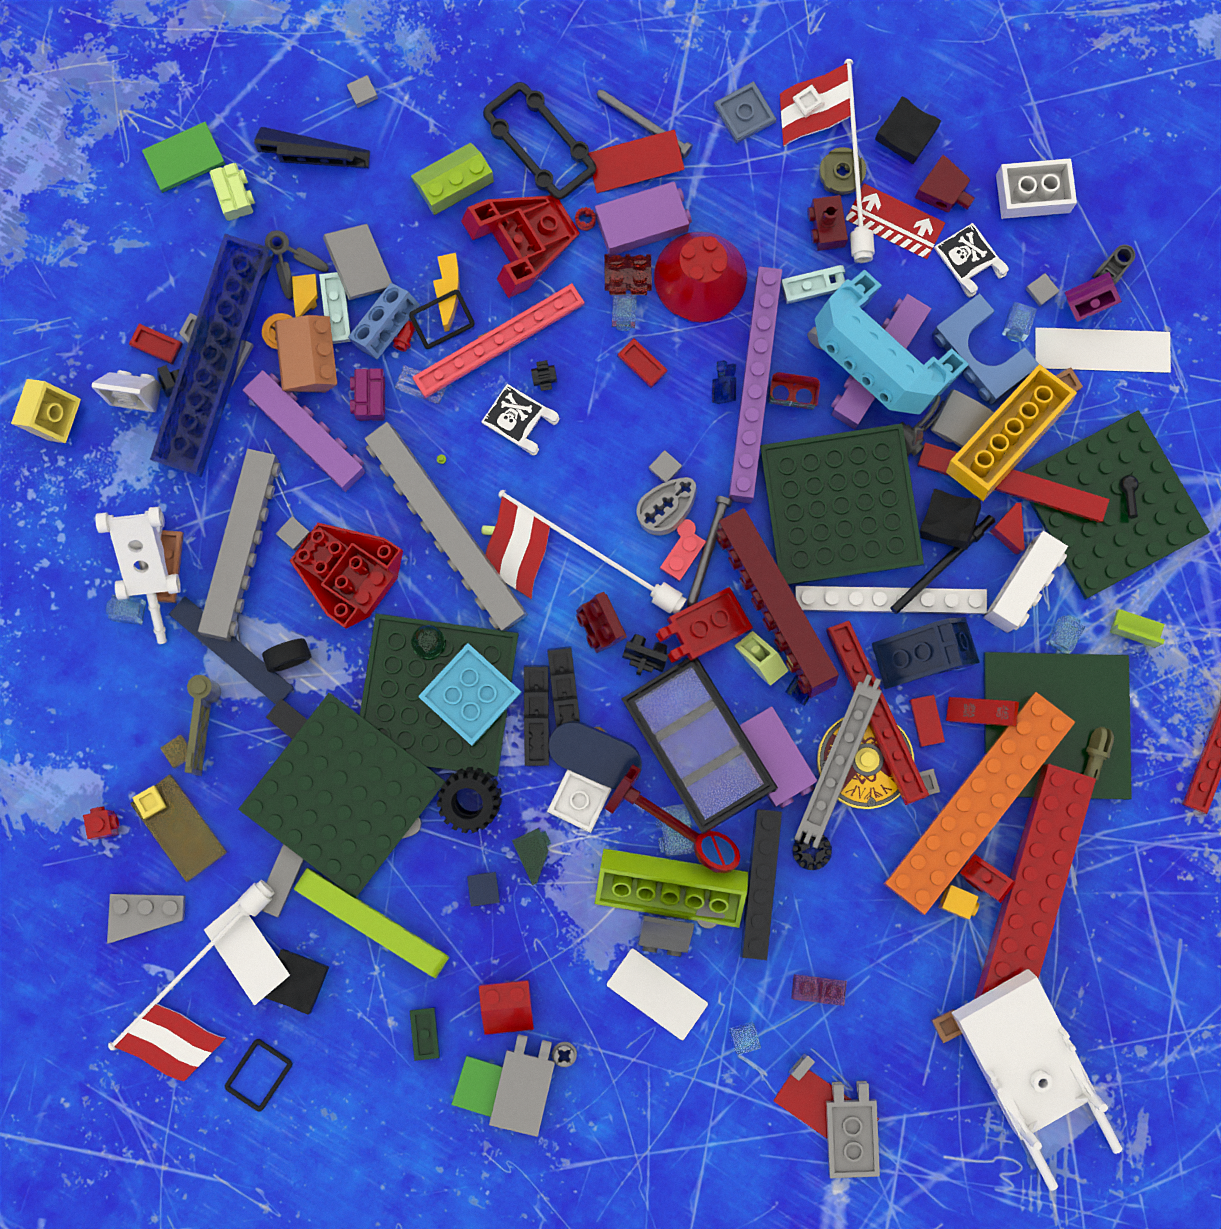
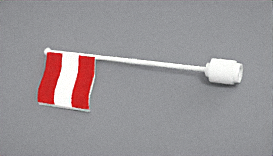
(837, 93)
(521, 543)
(169, 1038)

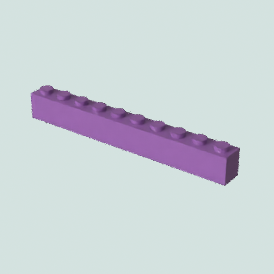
(755, 385)

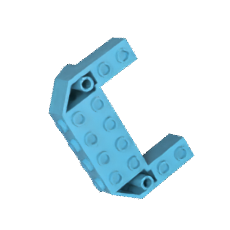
(876, 356)

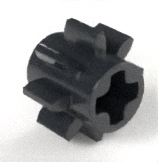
(544, 375)

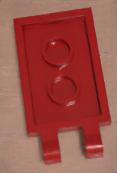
(705, 625)

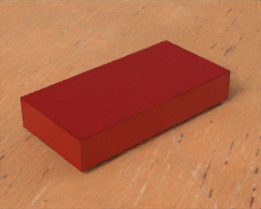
(155, 344)
(642, 363)
(927, 720)

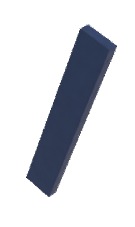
(234, 654)

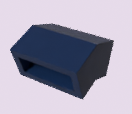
(483, 889)

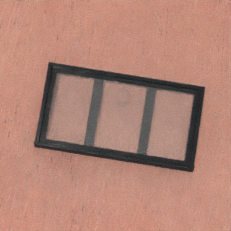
(699, 744)

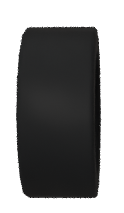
(286, 655)

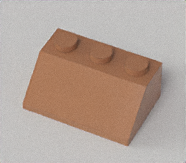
(306, 354)

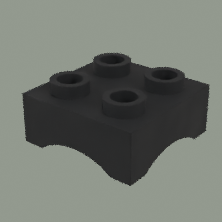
(907, 130)
(950, 519)
(302, 985)

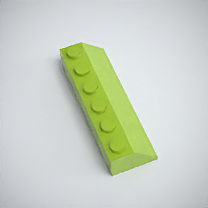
(670, 887)

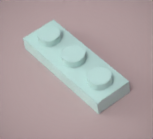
(335, 306)

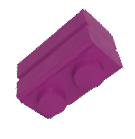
(1093, 296)
(368, 394)

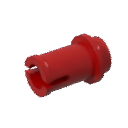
(403, 339)

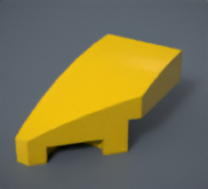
(304, 293)

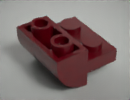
(600, 623)

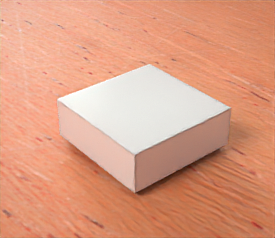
(808, 101)

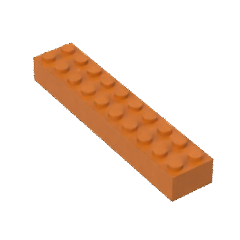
(979, 803)

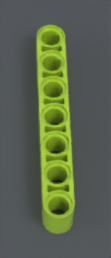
(371, 923)

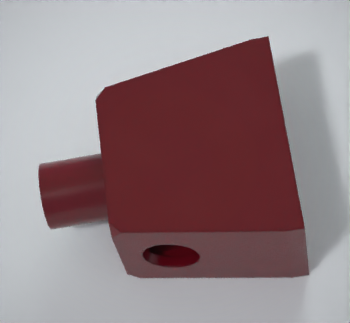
(945, 187)

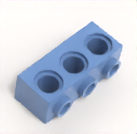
(383, 321)

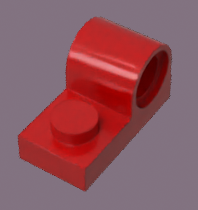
(987, 878)

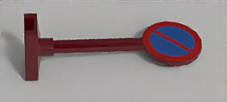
(712, 848)

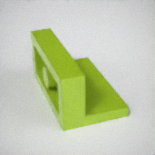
(1137, 628)

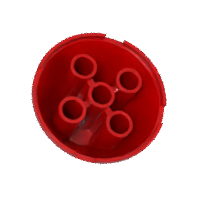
(700, 276)

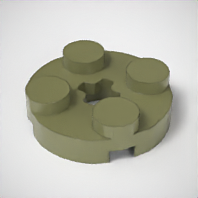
(831, 164)

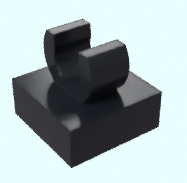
(167, 379)

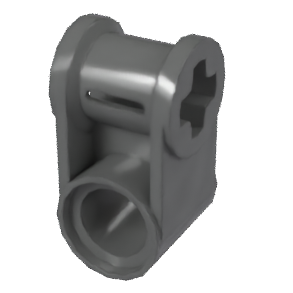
(1116, 266)

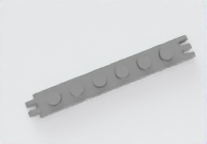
(839, 761)

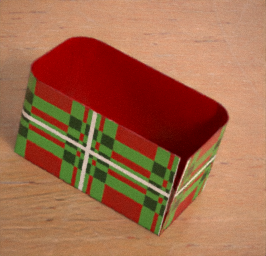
(801, 382)

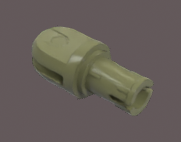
(1098, 751)

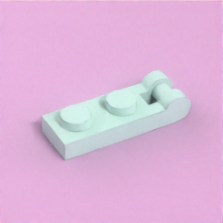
(812, 284)

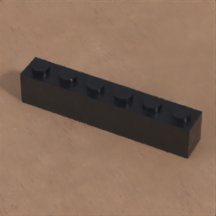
(761, 884)

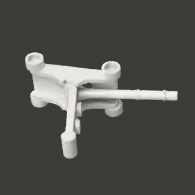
(139, 540)

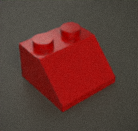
(506, 1007)

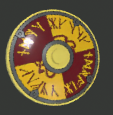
(869, 779)

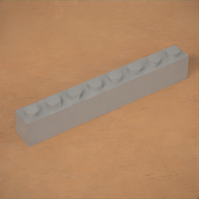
(238, 545)

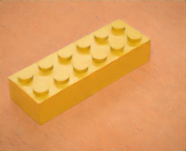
(1011, 432)

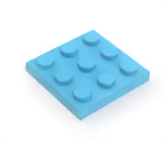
(470, 694)

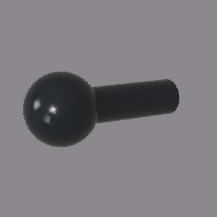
(1129, 485)

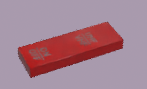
(982, 711)

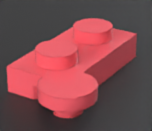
(684, 551)

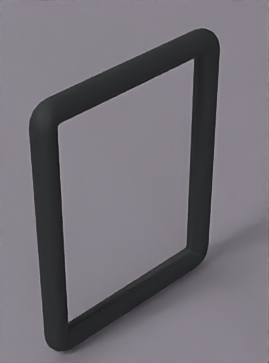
(465, 308)
(241, 1064)

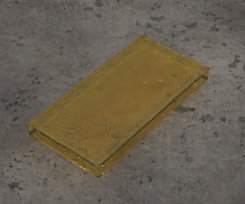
(182, 831)

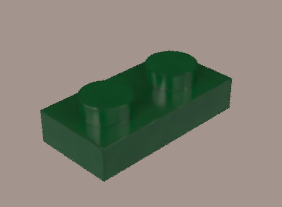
(424, 1034)

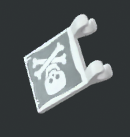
(967, 255)
(515, 417)

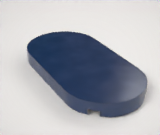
(593, 753)

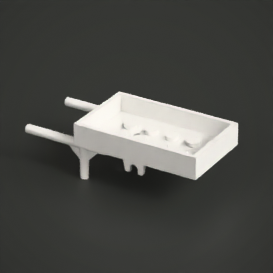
(1018, 1045)

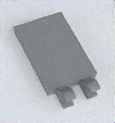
(523, 1089)
(852, 1133)

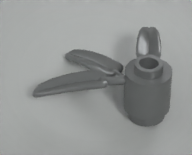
(283, 267)
(914, 435)

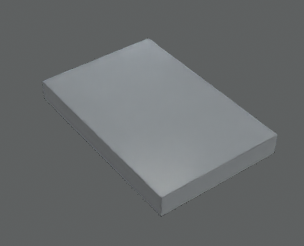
(357, 261)

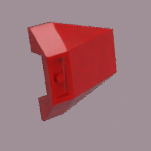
(347, 571)

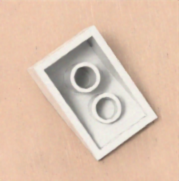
(129, 391)

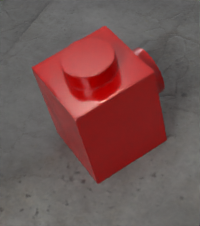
(101, 823)

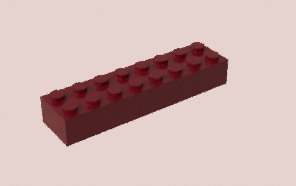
(777, 604)

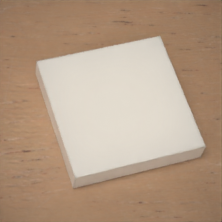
(579, 800)

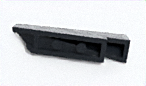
(308, 150)

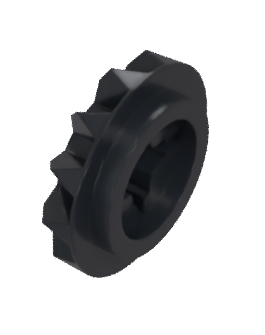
(805, 860)

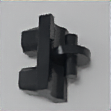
(643, 657)

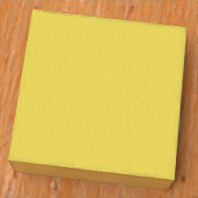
(149, 802)

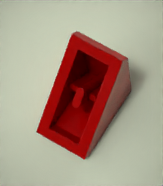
(1010, 529)

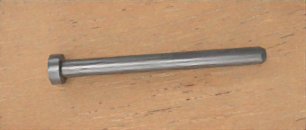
(685, 148)
(723, 503)

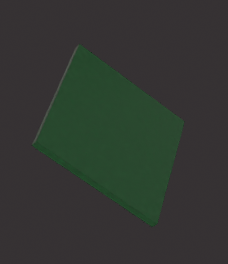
(1086, 689)

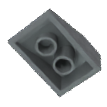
(665, 934)

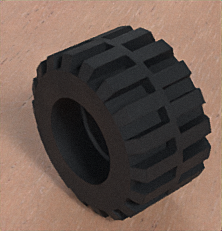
(458, 815)

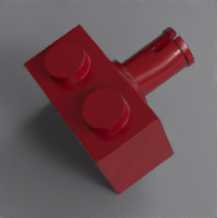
(828, 223)

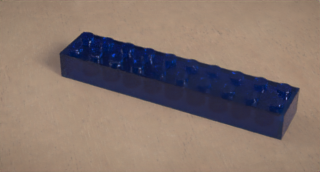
(212, 355)

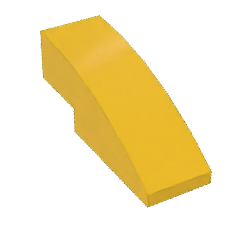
(449, 282)

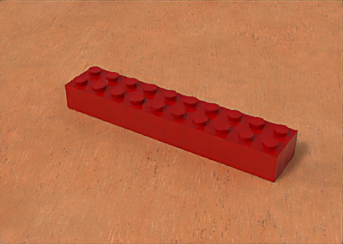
(1038, 875)

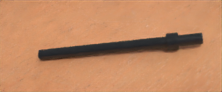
(977, 534)

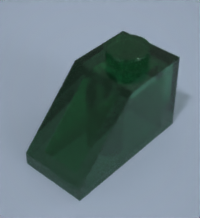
(533, 852)

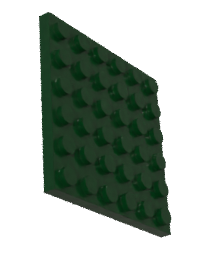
(842, 504)
(1119, 545)
(399, 676)
(342, 795)

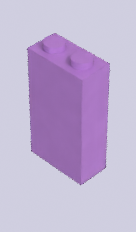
(642, 218)
(779, 757)

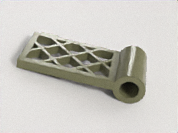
(204, 693)

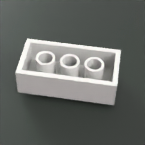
(1025, 582)

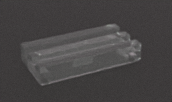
(402, 377)

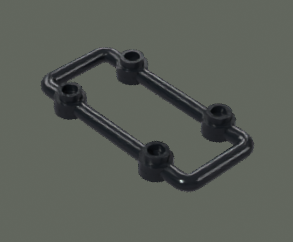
(543, 178)

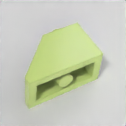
(762, 658)

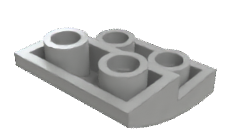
(960, 418)

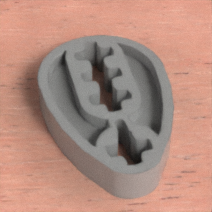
(673, 516)

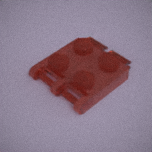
(628, 274)

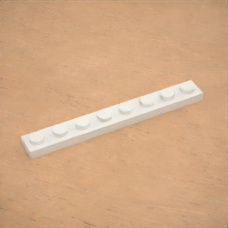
(881, 599)

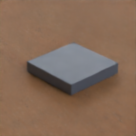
(745, 112)

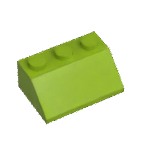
(453, 178)

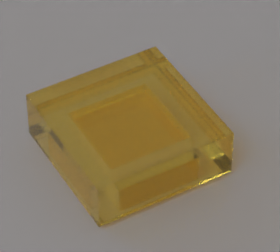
(176, 751)

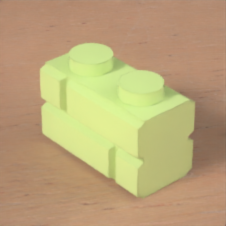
(232, 192)

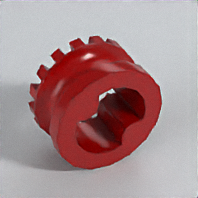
(588, 212)

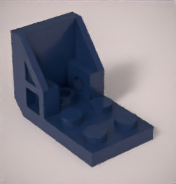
(925, 651)

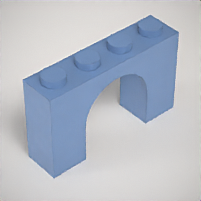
(990, 380)

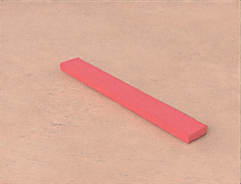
(498, 340)

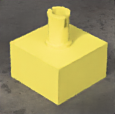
(46, 411)

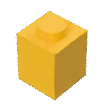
(959, 902)

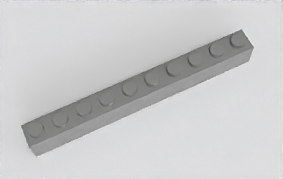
(446, 527)

